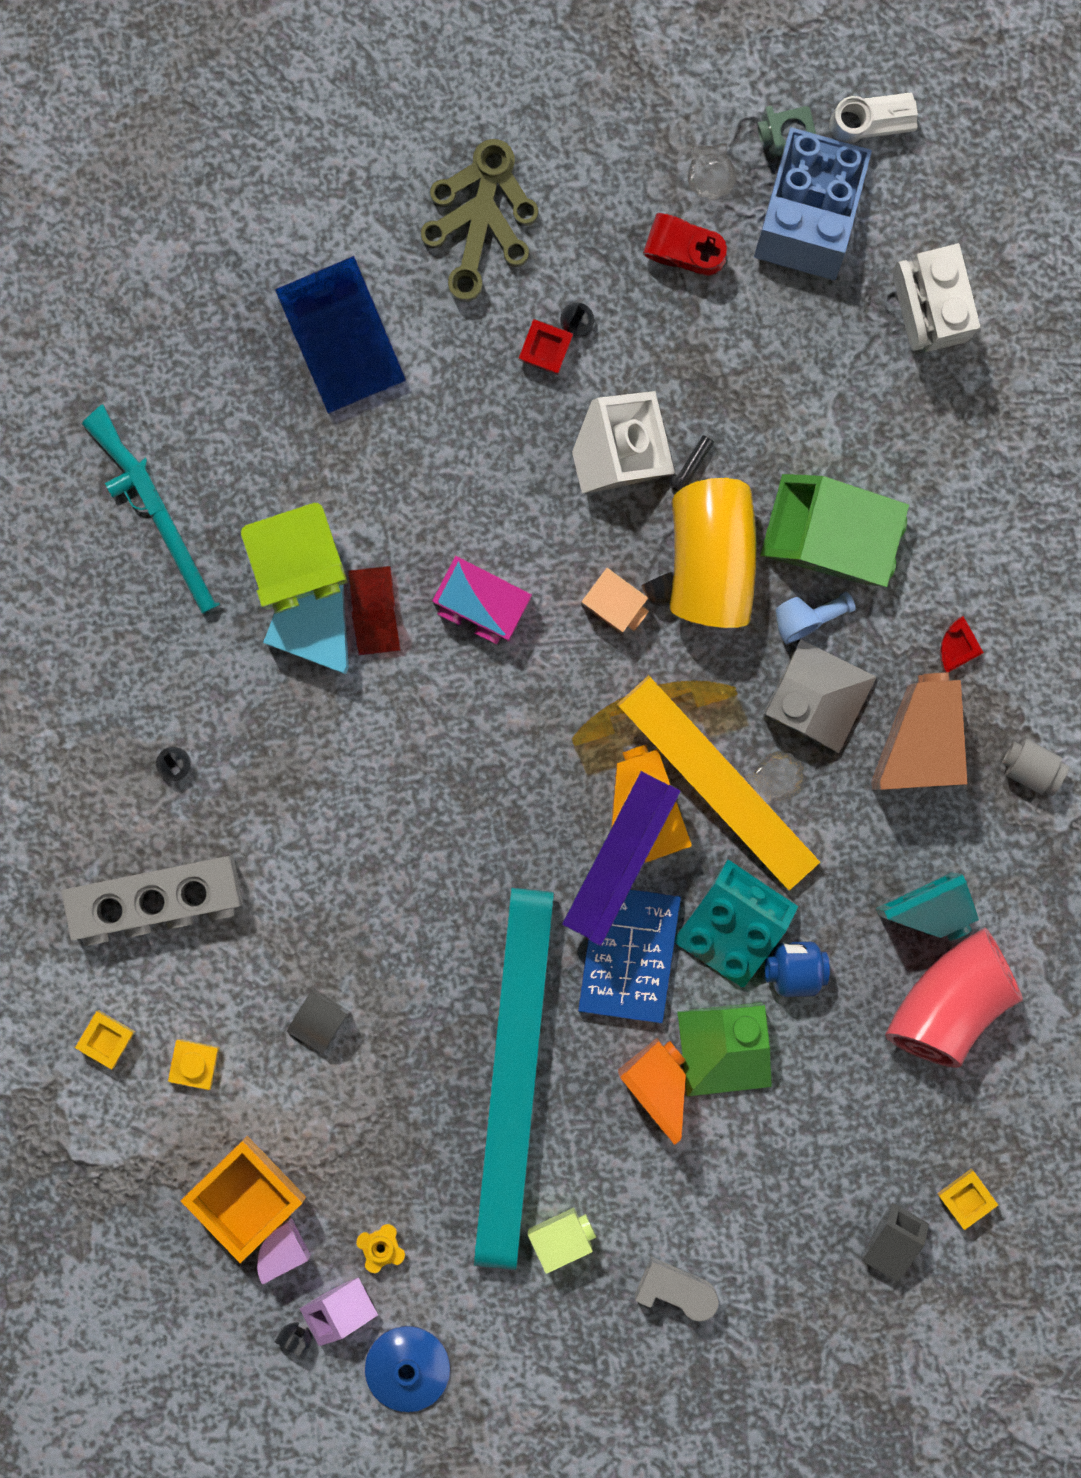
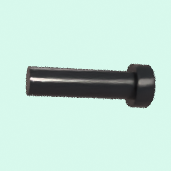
(692, 464)

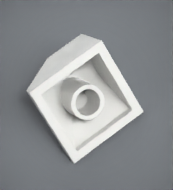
(621, 443)

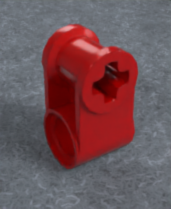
(677, 245)

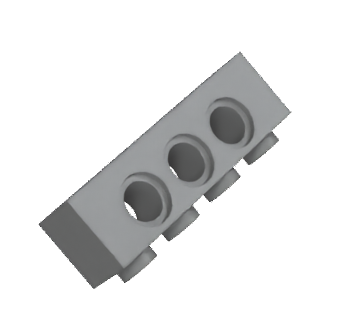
(85, 902)

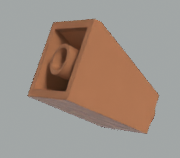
(925, 737)

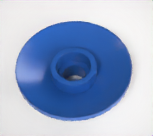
(407, 1347)

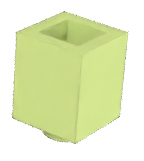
(562, 1239)

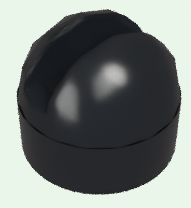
(585, 324)
(659, 589)
(180, 757)
(292, 1342)

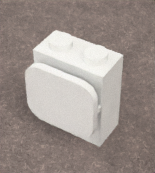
(936, 299)

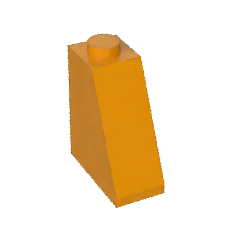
(673, 834)

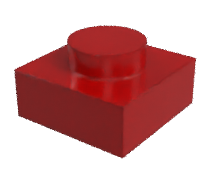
(545, 347)

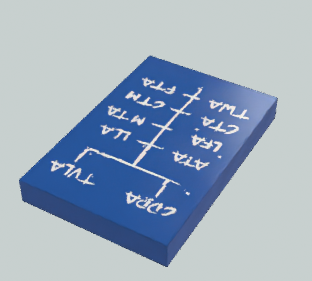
(634, 962)

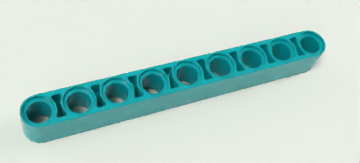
(513, 1078)

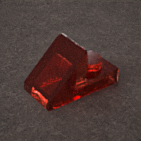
(374, 610)

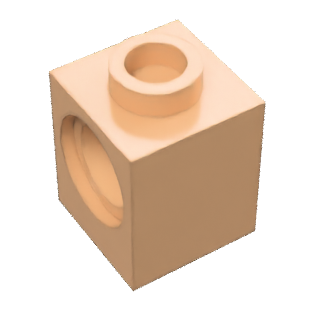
(616, 602)

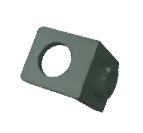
(770, 127)

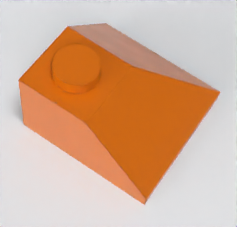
(658, 1085)

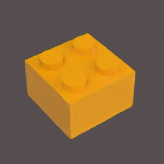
(243, 1199)

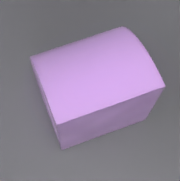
(281, 1252)
(338, 1312)

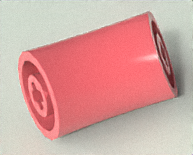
(955, 1002)

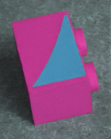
(481, 600)

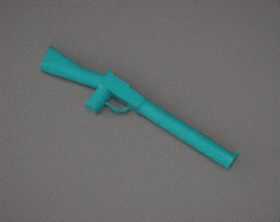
(137, 476)

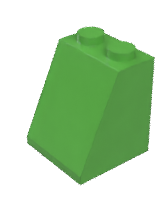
(835, 529)

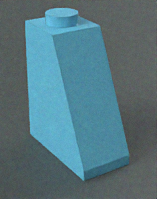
(313, 631)

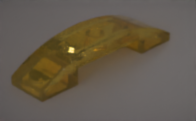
(701, 692)

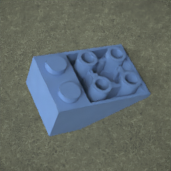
(813, 204)

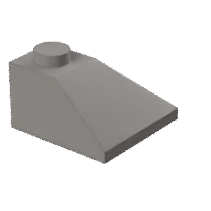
(819, 696)

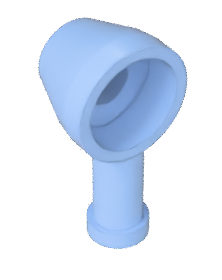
(798, 620)

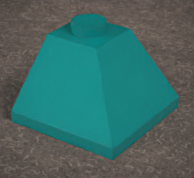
(935, 908)

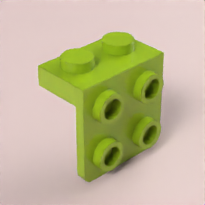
(293, 557)

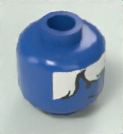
(797, 969)

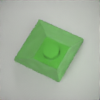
(725, 1048)

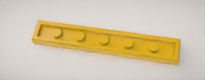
(718, 782)

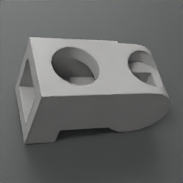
(678, 1288)

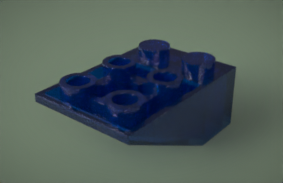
(340, 334)

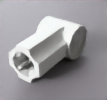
(877, 116)

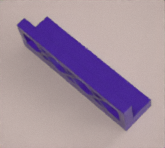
(621, 857)

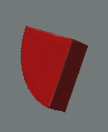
(958, 645)

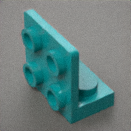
(736, 924)

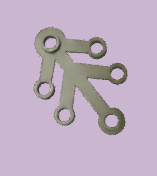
(481, 212)

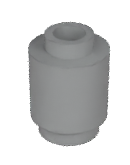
(1035, 767)

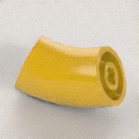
(714, 553)

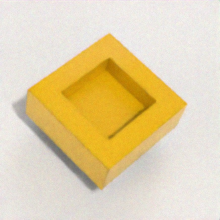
(105, 1039)
(193, 1064)
(967, 1199)

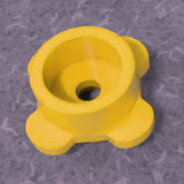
(385, 1236)

